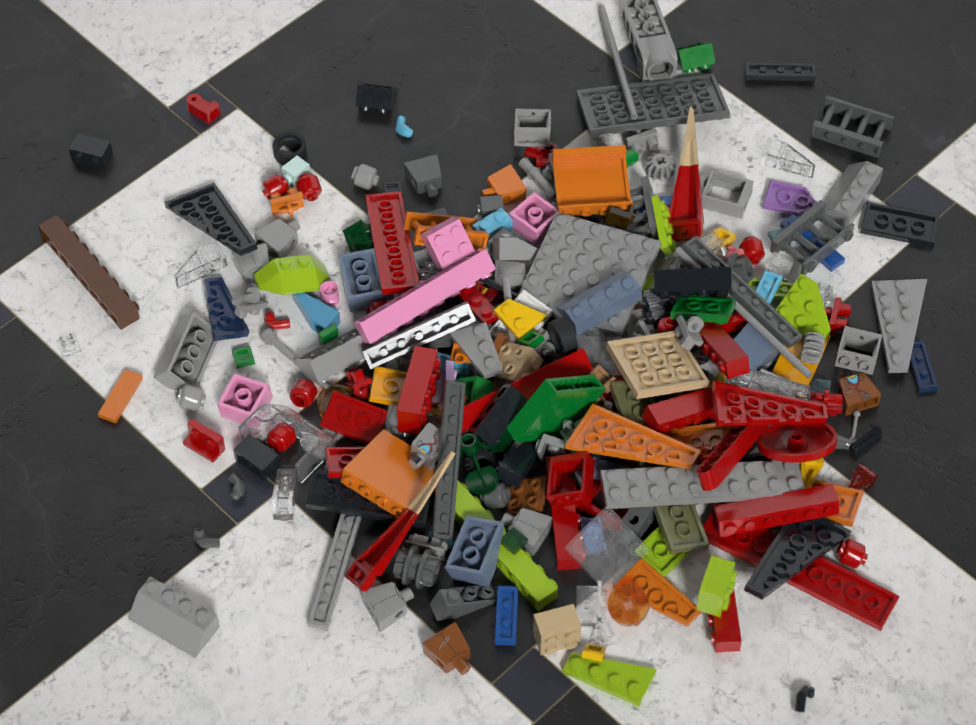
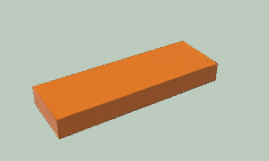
(120, 396)

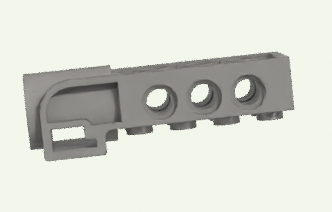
(649, 39)

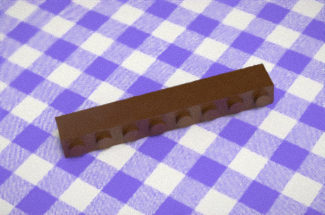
(89, 272)

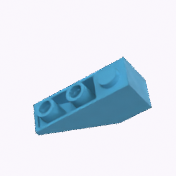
(316, 313)

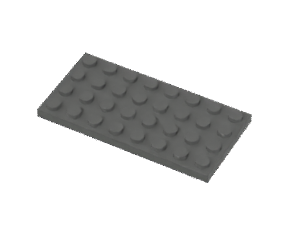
(656, 103)

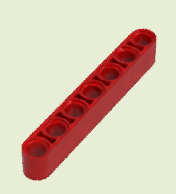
(727, 455)

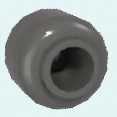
(498, 497)

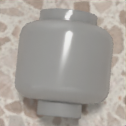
(365, 176)
(191, 398)

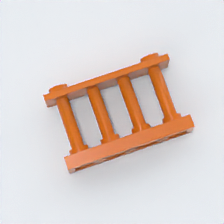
(423, 221)

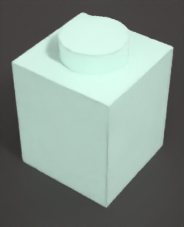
(294, 169)

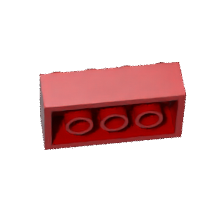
(418, 390)

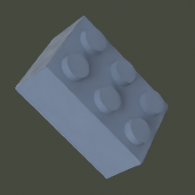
(360, 279)

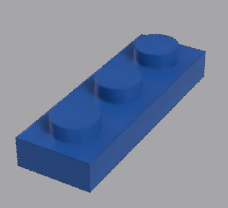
(506, 615)

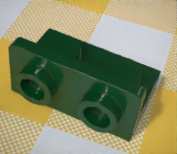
(359, 236)

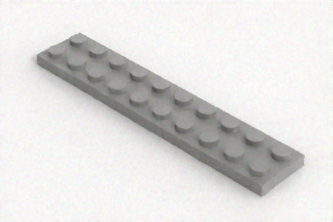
(681, 486)

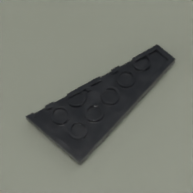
(792, 552)

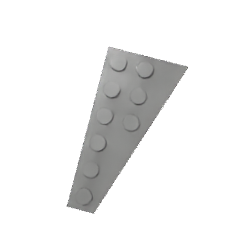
(898, 314)

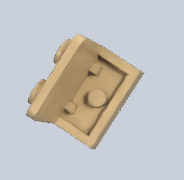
(517, 361)

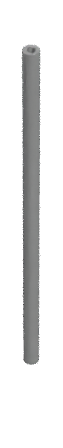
(616, 57)
(755, 323)

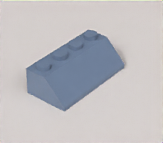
(601, 302)

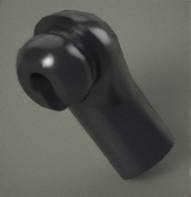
(801, 696)

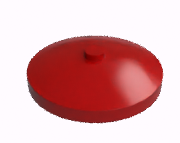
(797, 442)

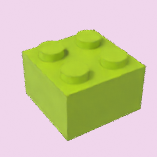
(717, 586)

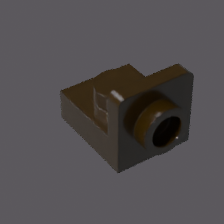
(620, 218)

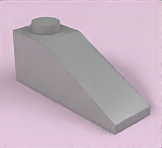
(512, 248)

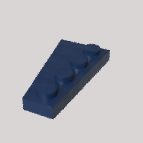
(222, 319)

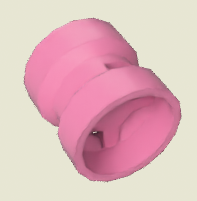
(329, 293)

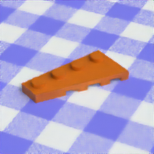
(661, 594)

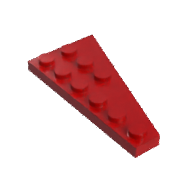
(748, 406)

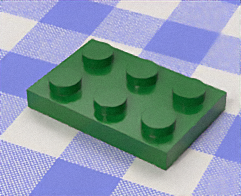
(709, 309)

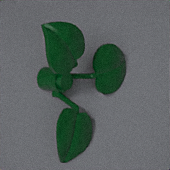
(486, 479)

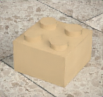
(557, 629)

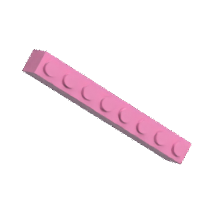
(424, 296)

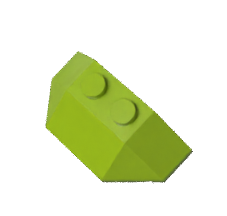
(292, 275)

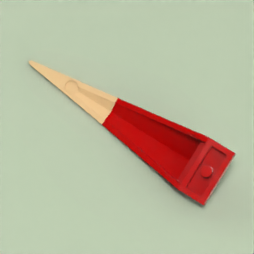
(686, 203)
(380, 552)

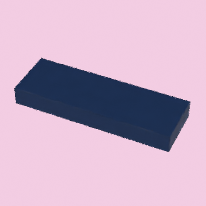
(922, 369)

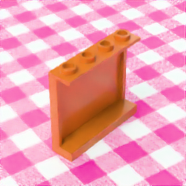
(591, 180)
(384, 474)

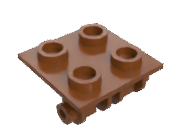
(529, 496)

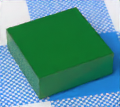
(328, 334)
(531, 339)
(243, 357)

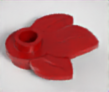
(541, 154)

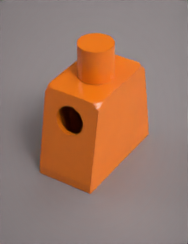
(506, 183)

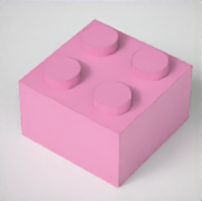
(533, 218)
(447, 243)
(243, 398)

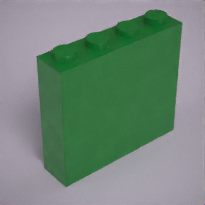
(552, 404)

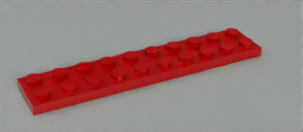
(821, 579)

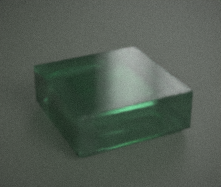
(514, 541)

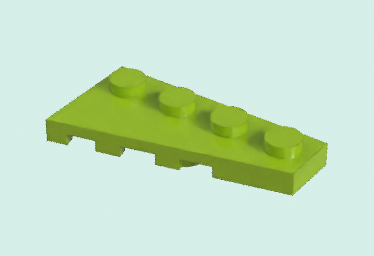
(613, 677)

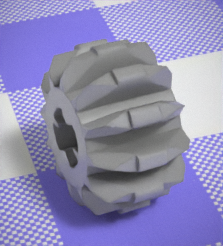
(660, 166)
(812, 348)

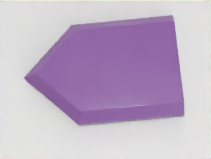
(788, 198)

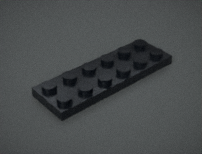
(336, 497)

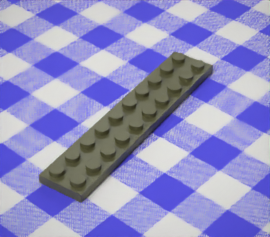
(678, 523)

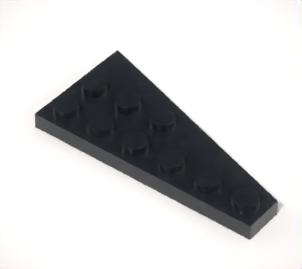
(213, 215)

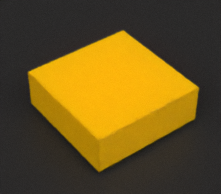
(594, 652)

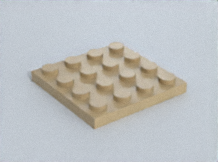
(656, 365)

